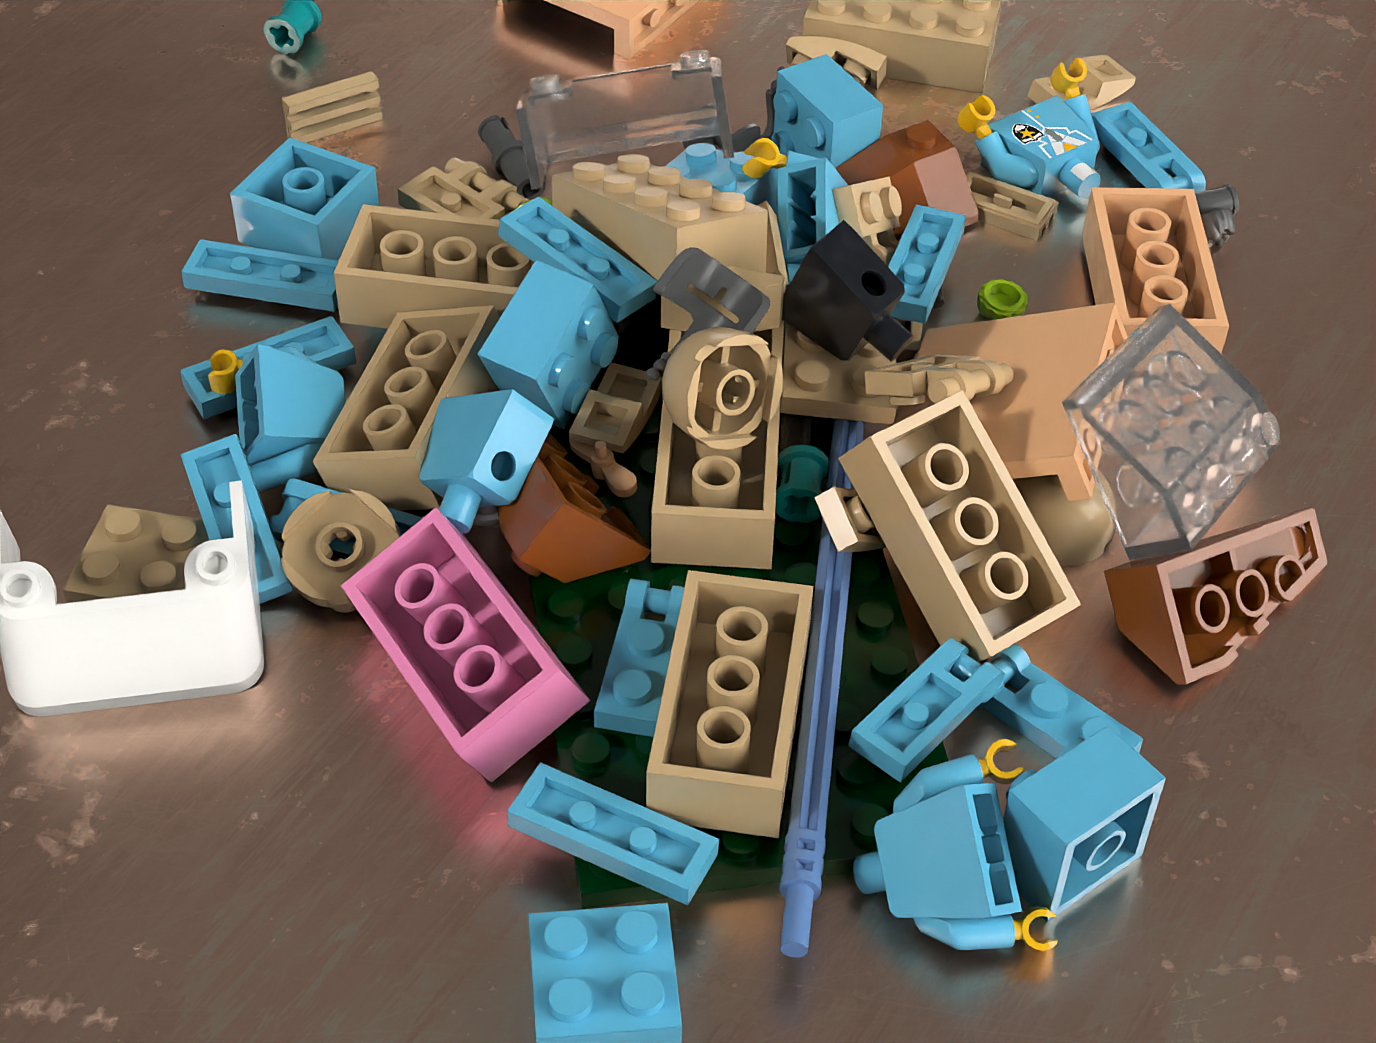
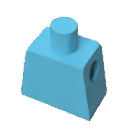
(482, 451)

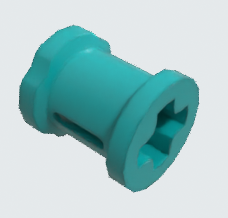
(288, 29)
(801, 474)

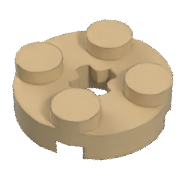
(317, 524)

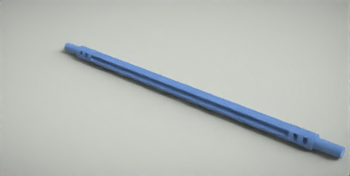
(811, 783)

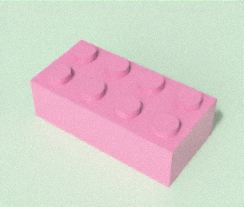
(464, 645)

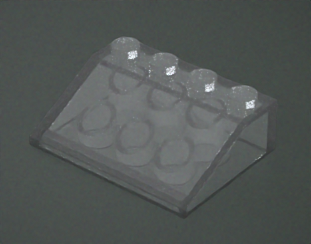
(1169, 434)

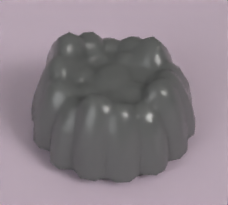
(1218, 225)

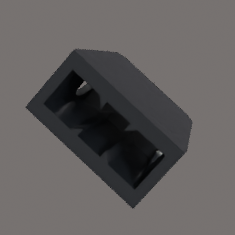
(846, 297)

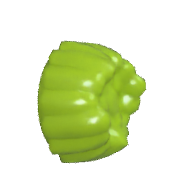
(1001, 299)

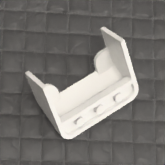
(134, 645)

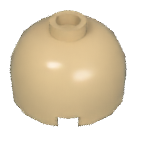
(722, 386)
(1071, 528)

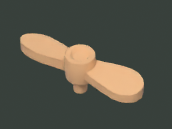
(603, 466)

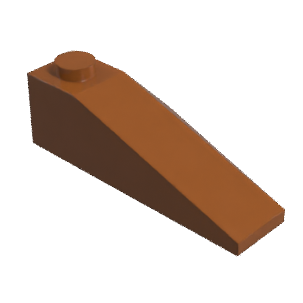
(920, 167)
(563, 526)
(1204, 602)

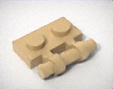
(461, 191)
(872, 212)
(938, 378)

